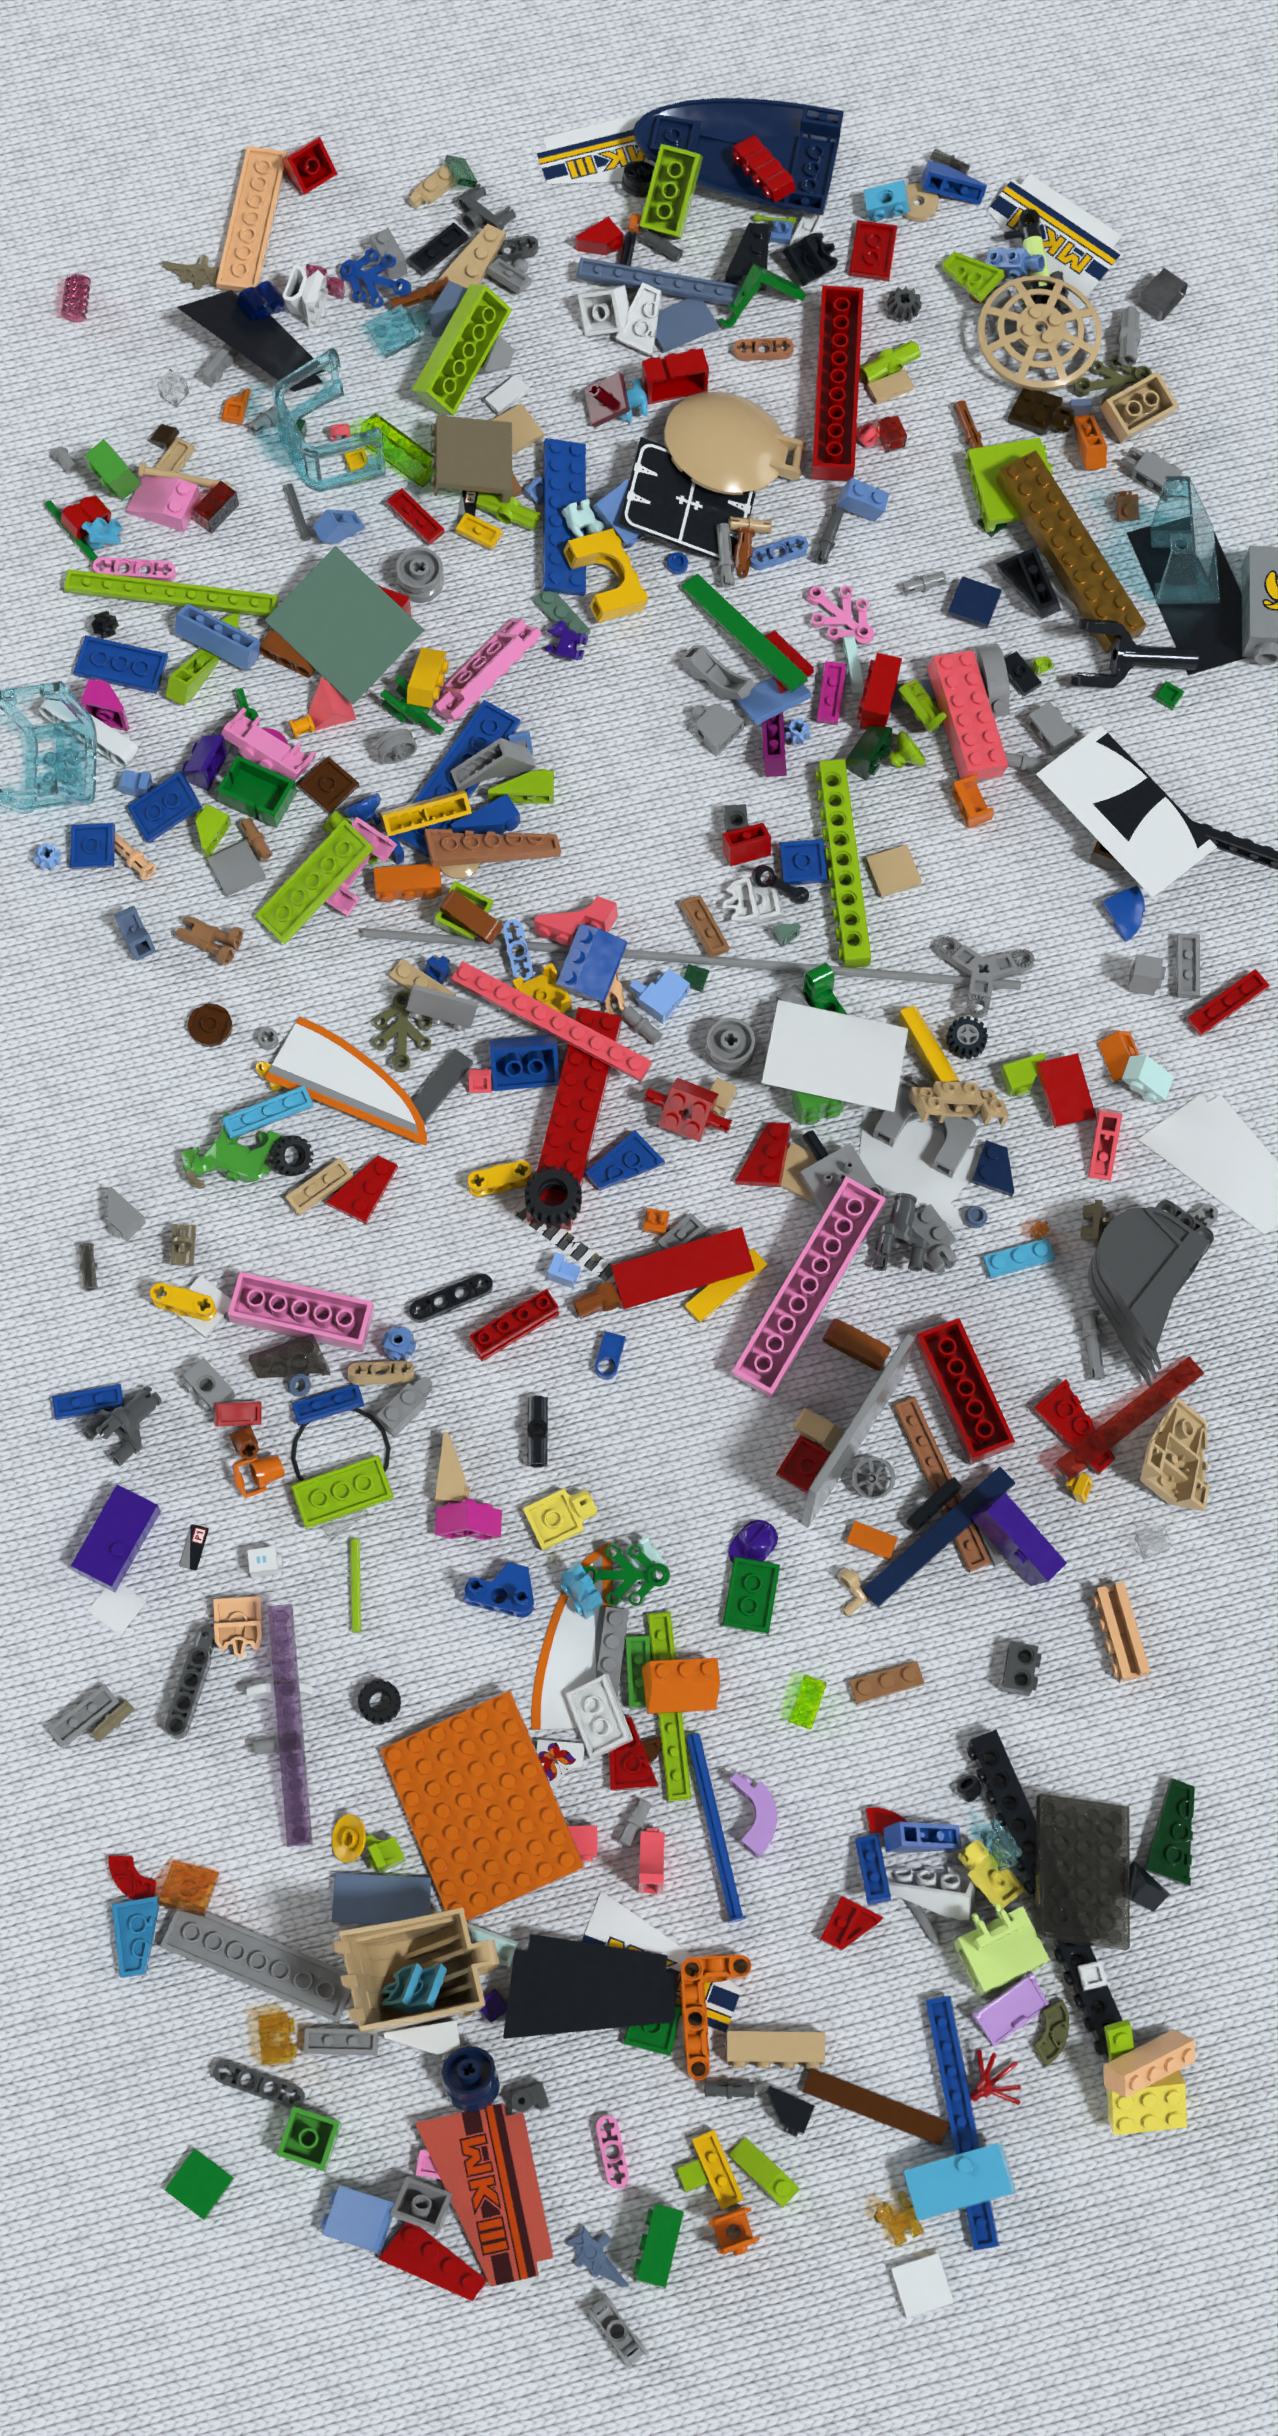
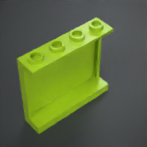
(983, 467)

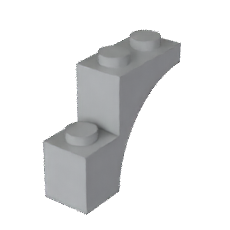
(723, 681)

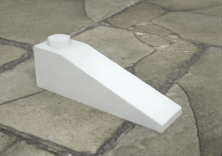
(941, 1891)

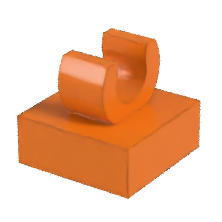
(656, 1221)

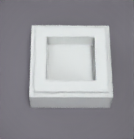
(1092, 1975)

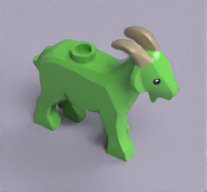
(230, 1158)

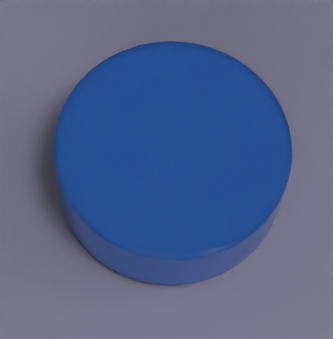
(677, 563)

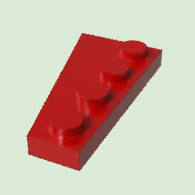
(1069, 1421)
(428, 2259)

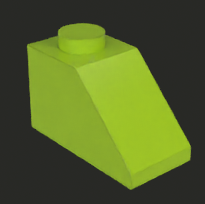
(211, 826)
(1021, 1074)

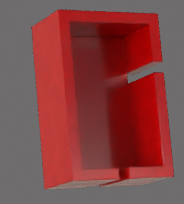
(675, 376)
(879, 691)

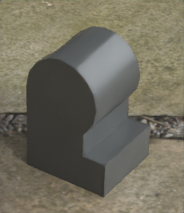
(526, 2098)

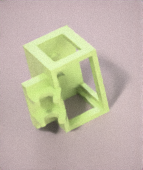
(1000, 1950)

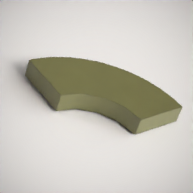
(1054, 2033)

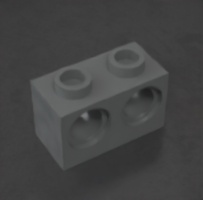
(1015, 1667)

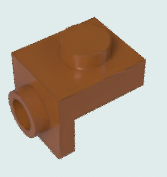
(1127, 506)

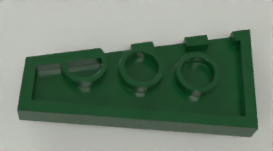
(1172, 1838)

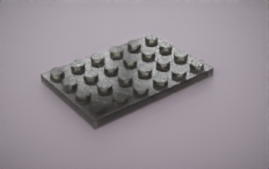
(1082, 1872)

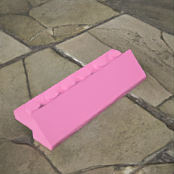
(484, 668)

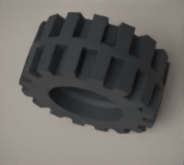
(278, 1155)
(379, 1687)

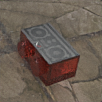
(216, 507)

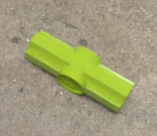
(890, 362)
(508, 512)

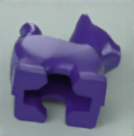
(568, 641)

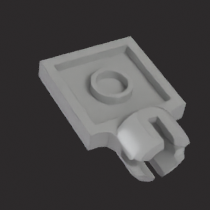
(933, 1230)

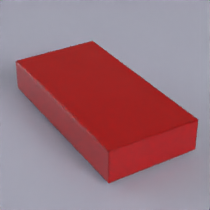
(237, 1413)

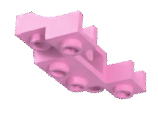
(264, 748)
(342, 898)

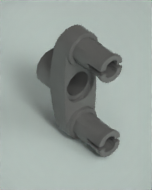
(477, 215)

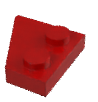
(848, 1924)

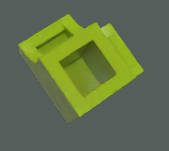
(384, 1853)

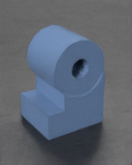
(135, 783)

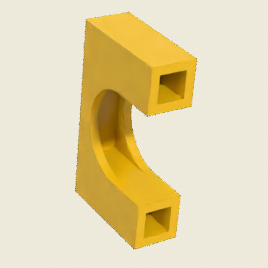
(606, 549)

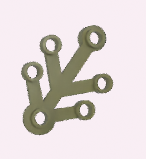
(1115, 379)
(401, 1027)

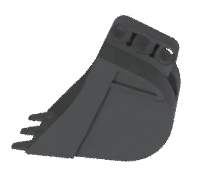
(1141, 1269)

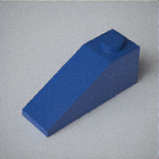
(952, 183)
(494, 817)
(921, 1837)

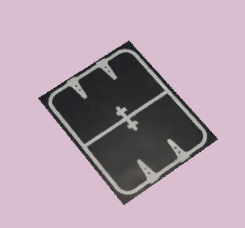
(674, 508)

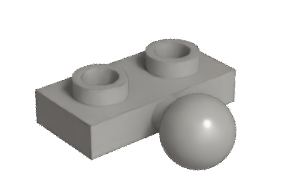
(510, 276)

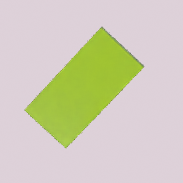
(342, 1492)

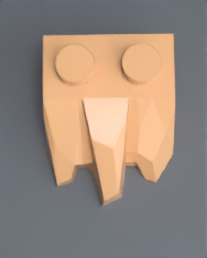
(238, 1623)

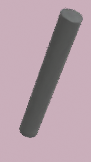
(297, 512)

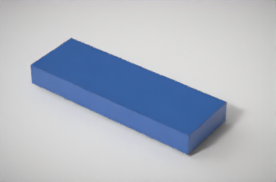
(87, 1401)
(327, 1404)
(873, 1869)

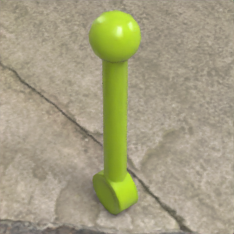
(757, 218)

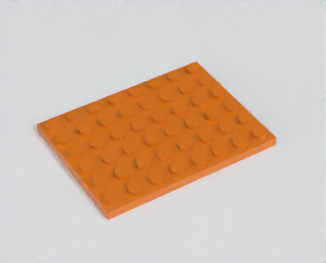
(482, 1808)

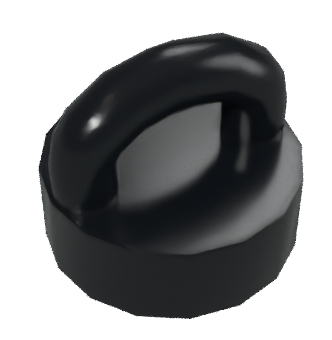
(969, 1788)

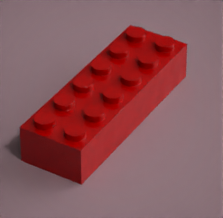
(964, 1391)

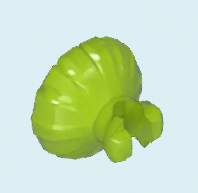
(906, 752)

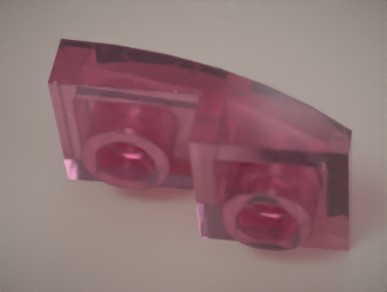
(335, 286)

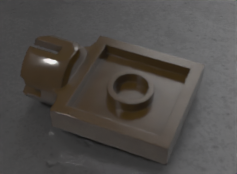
(1041, 412)

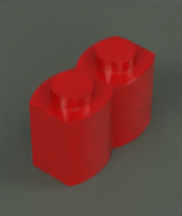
(86, 511)

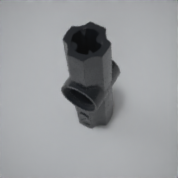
(537, 1445)

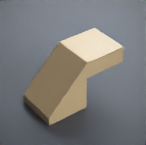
(818, 1429)

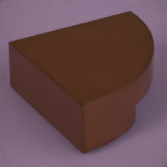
(652, 1748)

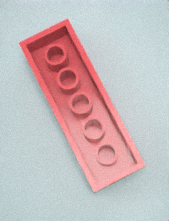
(968, 715)

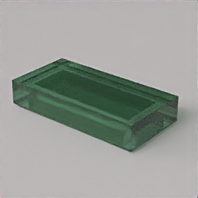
(461, 171)

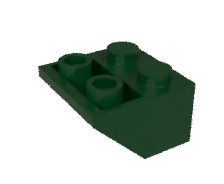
(869, 751)

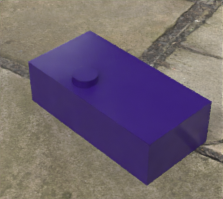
(115, 1538)
(1018, 1539)

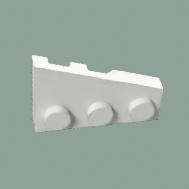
(642, 320)

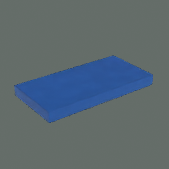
(121, 664)

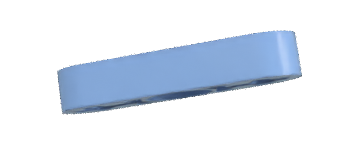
(520, 934)

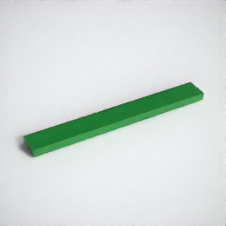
(744, 633)

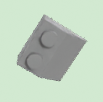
(422, 2205)

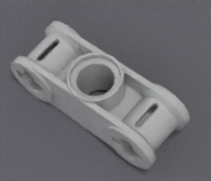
(624, 2344)

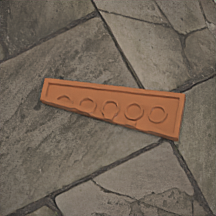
(470, 848)

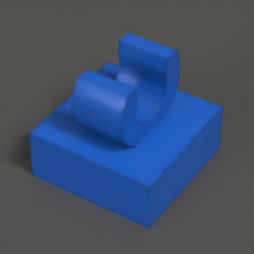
(437, 969)

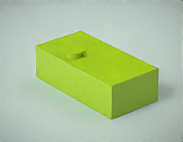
(671, 191)

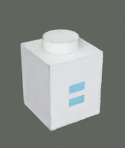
(264, 1561)

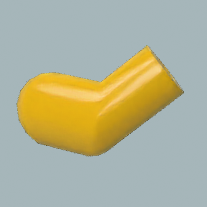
(262, 1069)

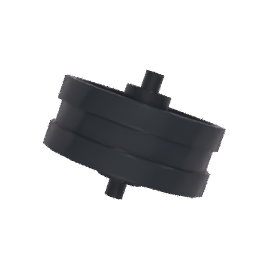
(639, 181)

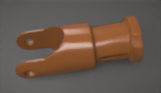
(743, 550)

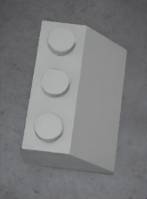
(441, 1007)

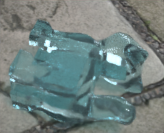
(1002, 1846)

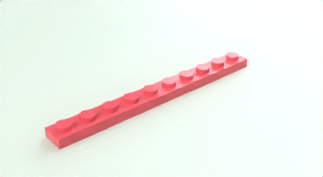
(551, 1021)

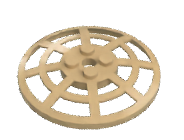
(1039, 341)

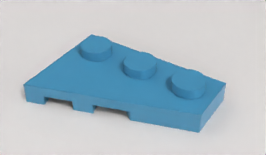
(134, 1934)

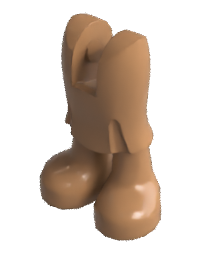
(205, 935)

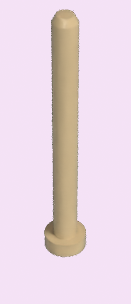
(144, 470)

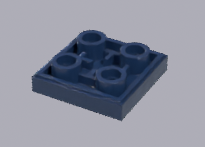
(974, 602)

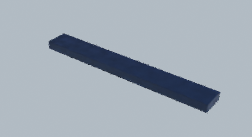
(935, 1539)

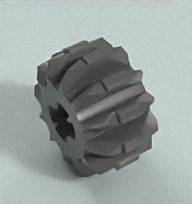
(904, 304)

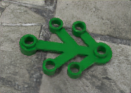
(631, 1574)

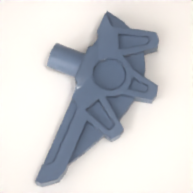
(592, 2255)

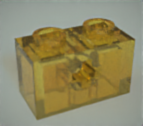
(268, 2027)

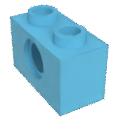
(893, 193)

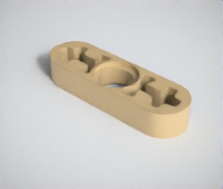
(388, 1378)

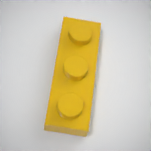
(717, 2169)

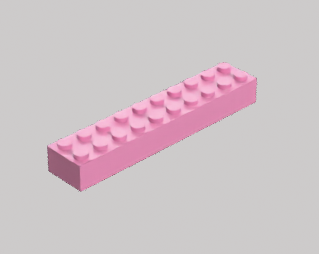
(808, 1287)

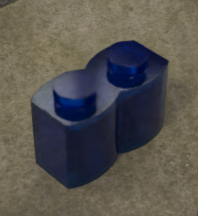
(261, 300)

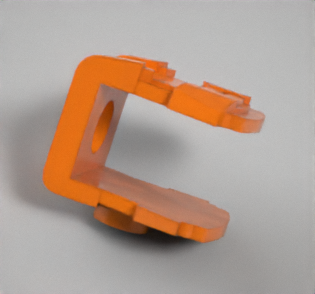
(738, 2218)

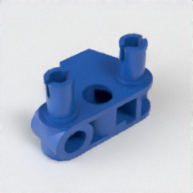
(510, 1584)

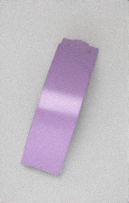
(764, 1827)

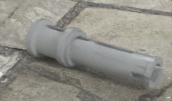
(1092, 1335)

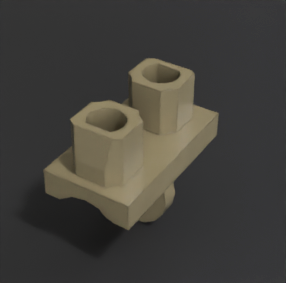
(1100, 1221)
(183, 1245)

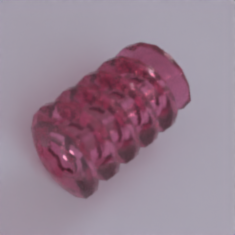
(76, 298)

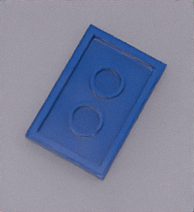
(164, 806)

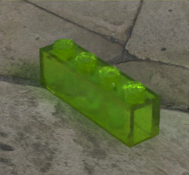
(401, 451)

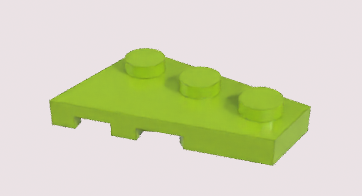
(972, 274)

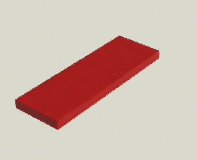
(682, 1268)

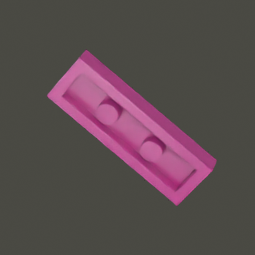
(831, 692)

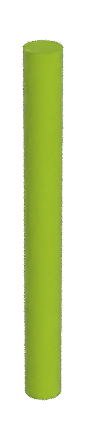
(355, 1585)

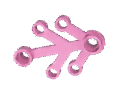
(841, 617)

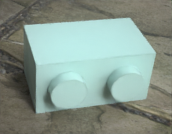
(1147, 1078)

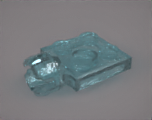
(398, 328)

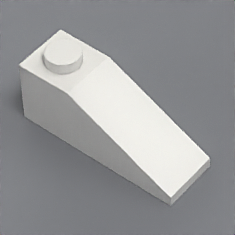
(433, 2039)

